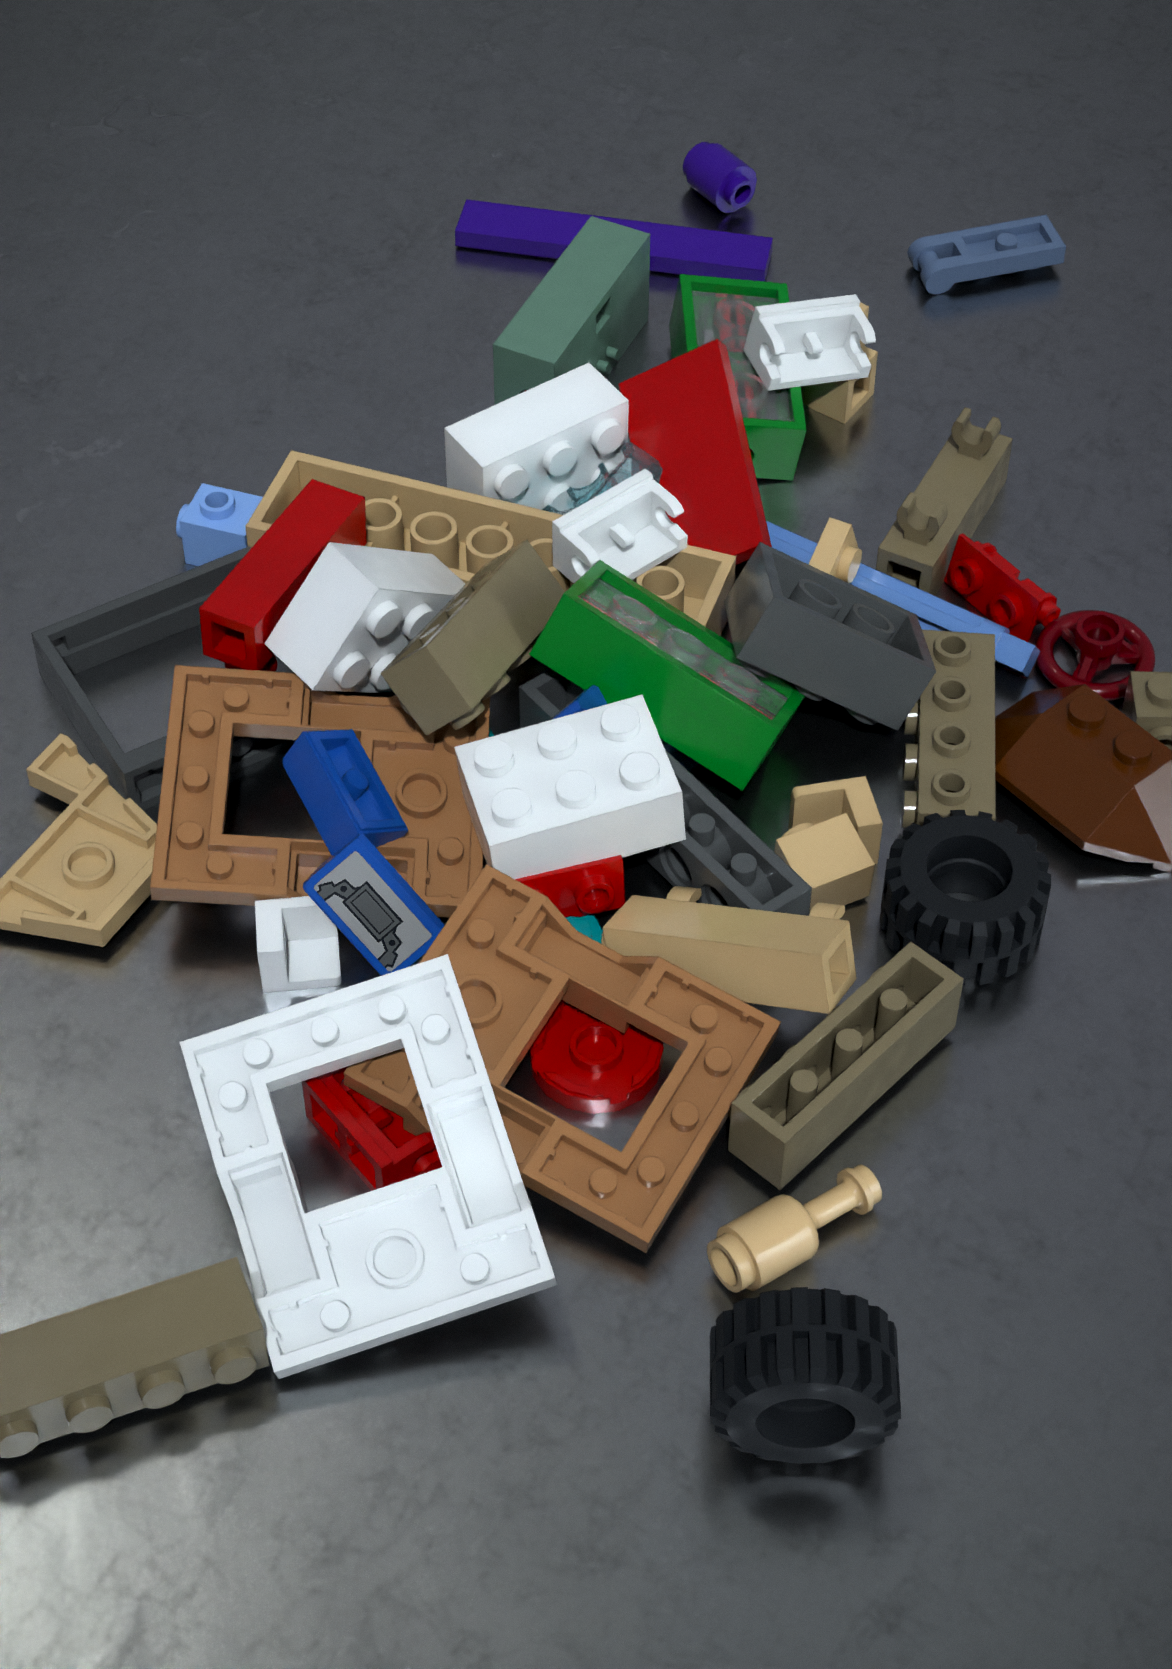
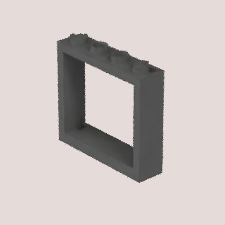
(118, 630)

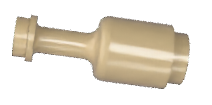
(785, 1232)

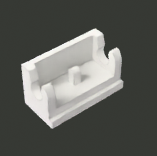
(809, 342)
(620, 528)

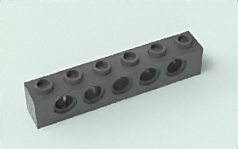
(718, 850)

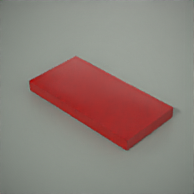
(694, 426)

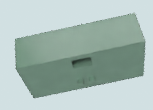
(579, 312)

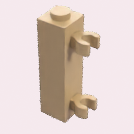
(743, 951)

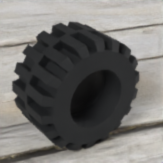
(973, 859)
(804, 1376)

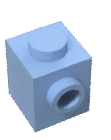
(214, 523)

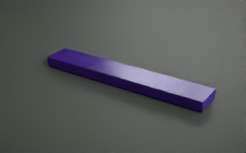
(671, 246)

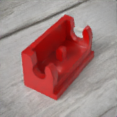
(367, 1133)

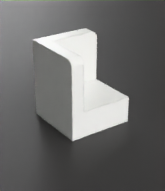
(296, 945)

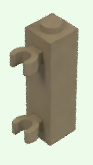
(946, 504)

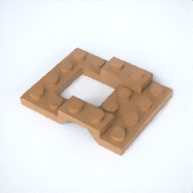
(419, 771)
(513, 969)

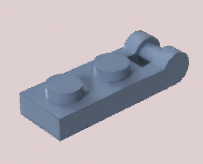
(985, 252)

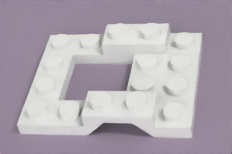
(395, 1254)

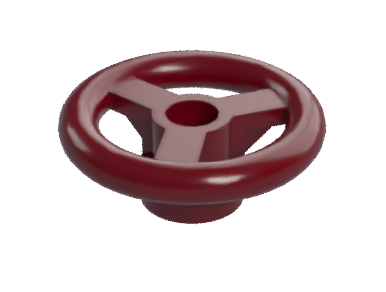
(1098, 644)

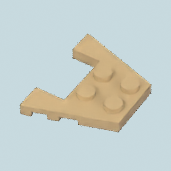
(88, 864)

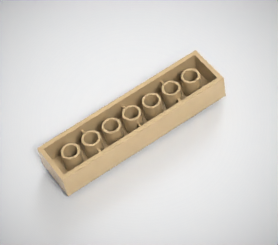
(475, 529)

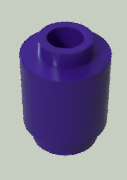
(719, 176)

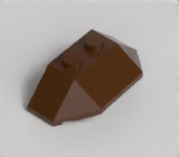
(1089, 773)

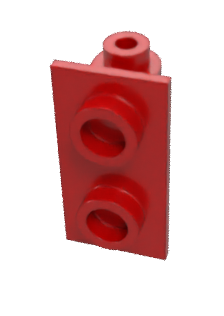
(995, 590)
(583, 887)

